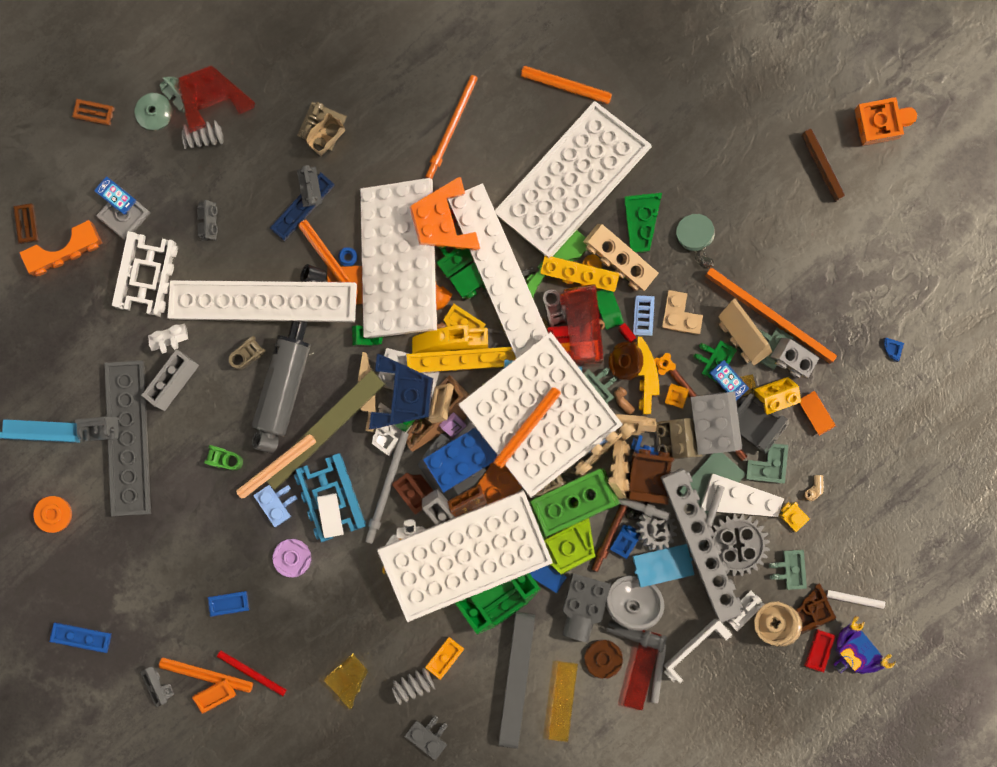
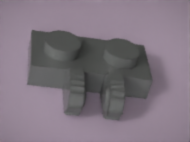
(426, 739)

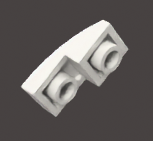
(330, 515)

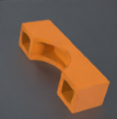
(83, 239)

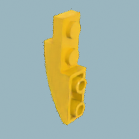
(450, 339)
(650, 381)

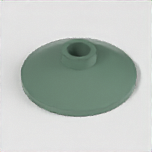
(159, 118)

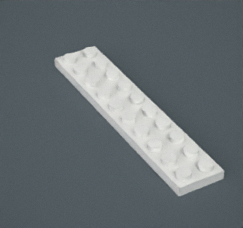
(499, 270)
(262, 301)

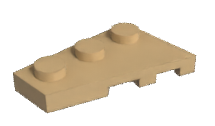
(619, 470)

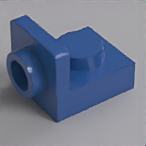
(636, 445)
(625, 541)

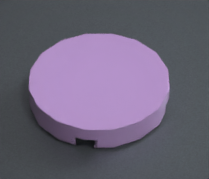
(291, 558)

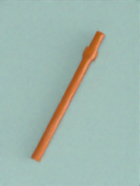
(436, 159)

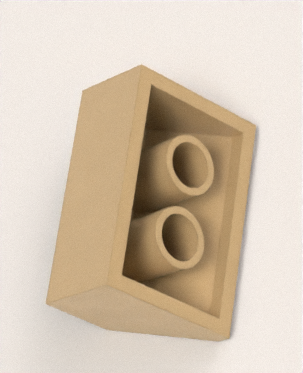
(744, 333)

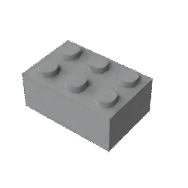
(716, 423)

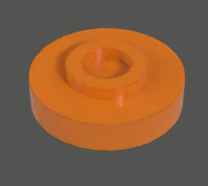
(52, 514)

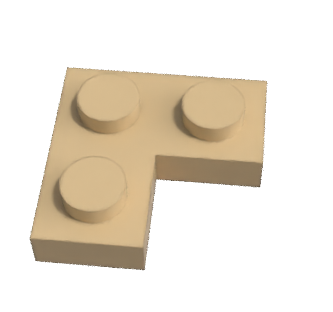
(676, 318)

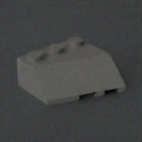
(460, 488)

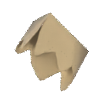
(319, 131)

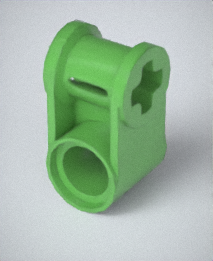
(220, 458)

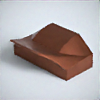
(412, 490)

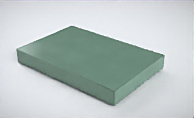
(716, 464)

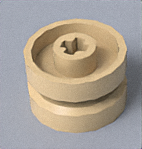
(787, 631)

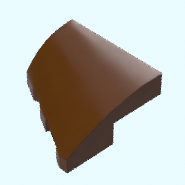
(815, 610)

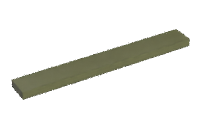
(332, 422)

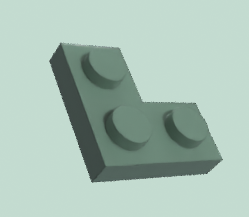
(773, 469)

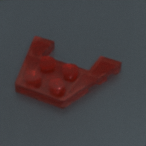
(205, 89)

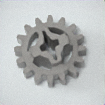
(656, 529)

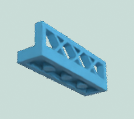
(39, 431)

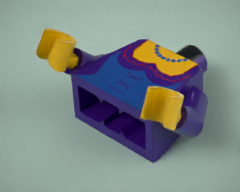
(858, 651)

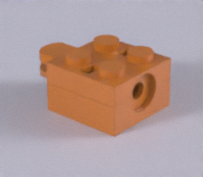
(884, 121)

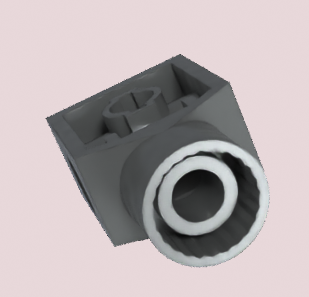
(584, 606)

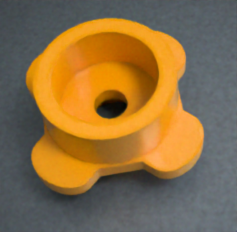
(669, 364)

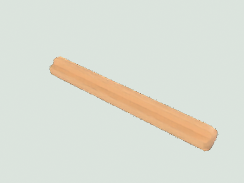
(276, 466)

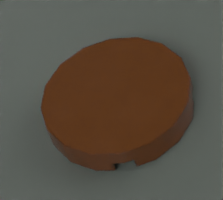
(626, 361)
(603, 659)

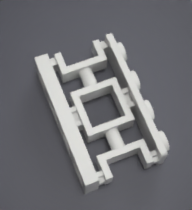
(129, 272)

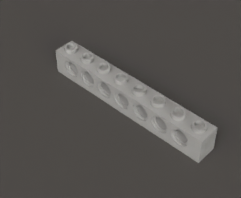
(732, 607)

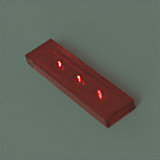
(640, 676)

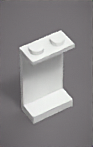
(713, 625)

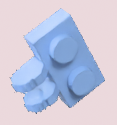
(272, 504)

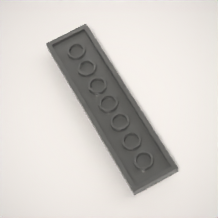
(129, 453)

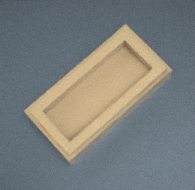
(441, 403)

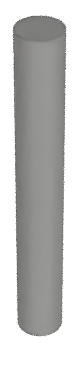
(658, 676)

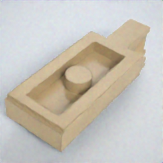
(640, 423)

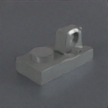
(158, 693)

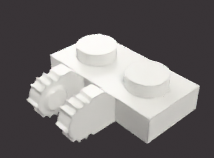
(168, 337)

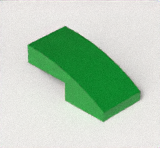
(609, 309)

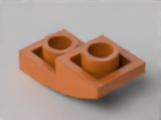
(817, 413)

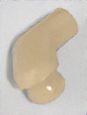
(816, 490)

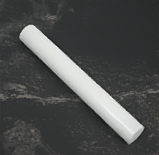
(855, 599)

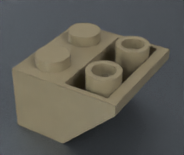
(677, 438)

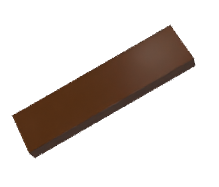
(823, 165)

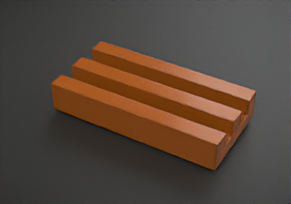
(92, 119)

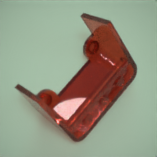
(583, 325)

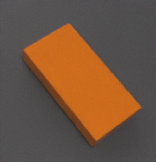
(214, 695)

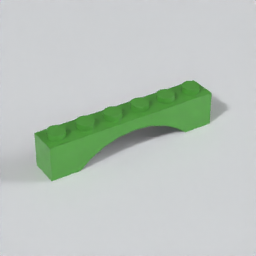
(571, 250)

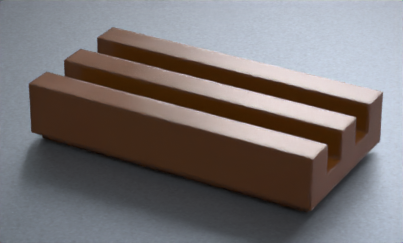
(28, 239)

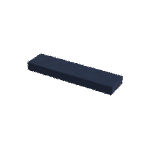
(296, 213)

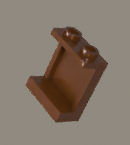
(646, 474)

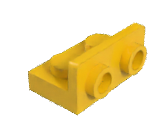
(778, 395)

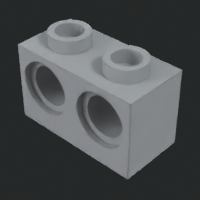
(796, 354)

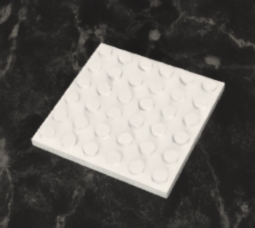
(564, 433)

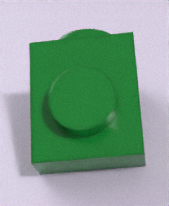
(359, 340)

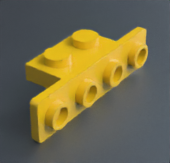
(579, 273)

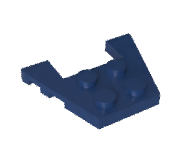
(410, 394)

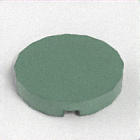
(695, 232)

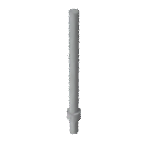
(649, 510)
(375, 523)

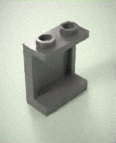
(757, 426)

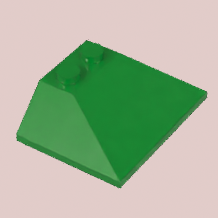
(498, 603)

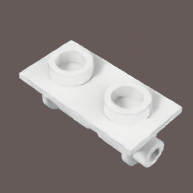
(751, 604)

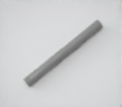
(712, 511)

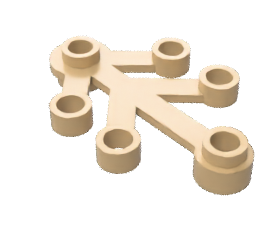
(584, 467)

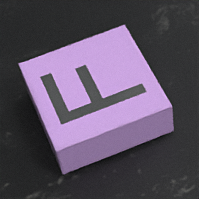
(453, 425)

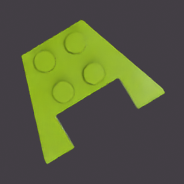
(571, 546)

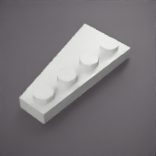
(741, 498)

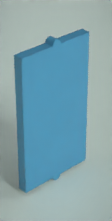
(663, 565)

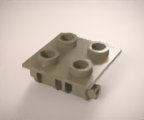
(315, 115)

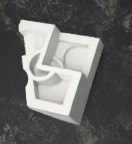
(387, 437)

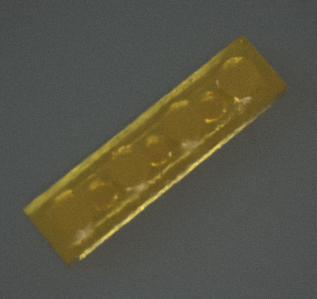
(563, 701)

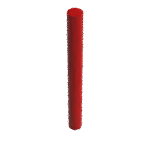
(251, 673)

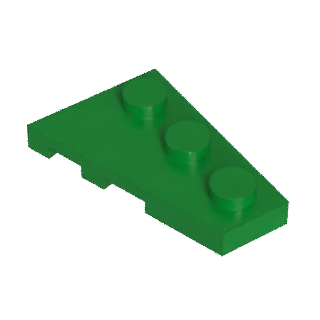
(641, 220)

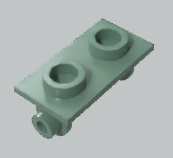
(171, 89)

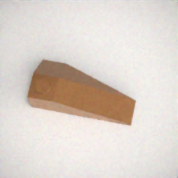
(425, 431)

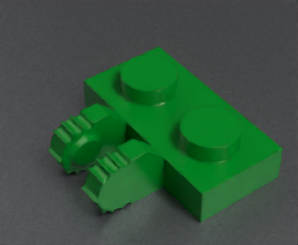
(454, 261)
(721, 352)

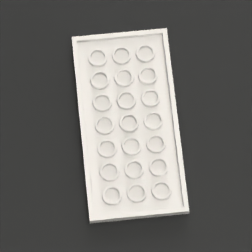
(572, 179)
(395, 267)
(465, 556)

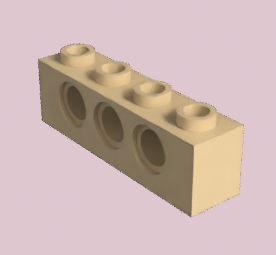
(645, 273)

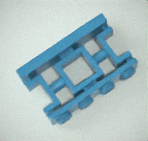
(345, 492)

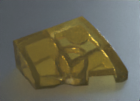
(347, 679)

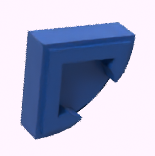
(893, 348)

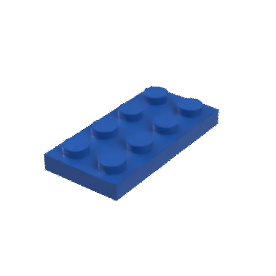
(460, 459)

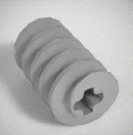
(202, 135)
(412, 686)

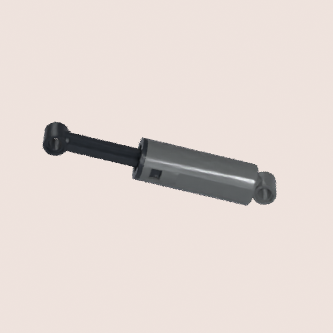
(283, 378)

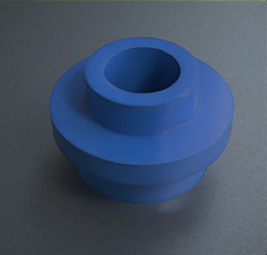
(345, 251)

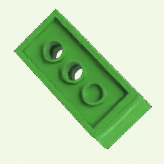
(556, 511)

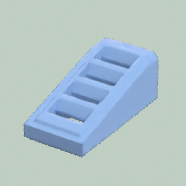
(647, 299)

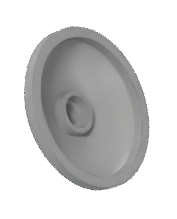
(645, 600)

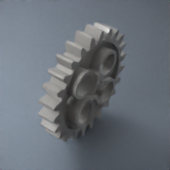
(755, 542)

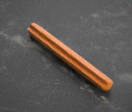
(566, 84)
(323, 252)
(527, 427)
(204, 674)

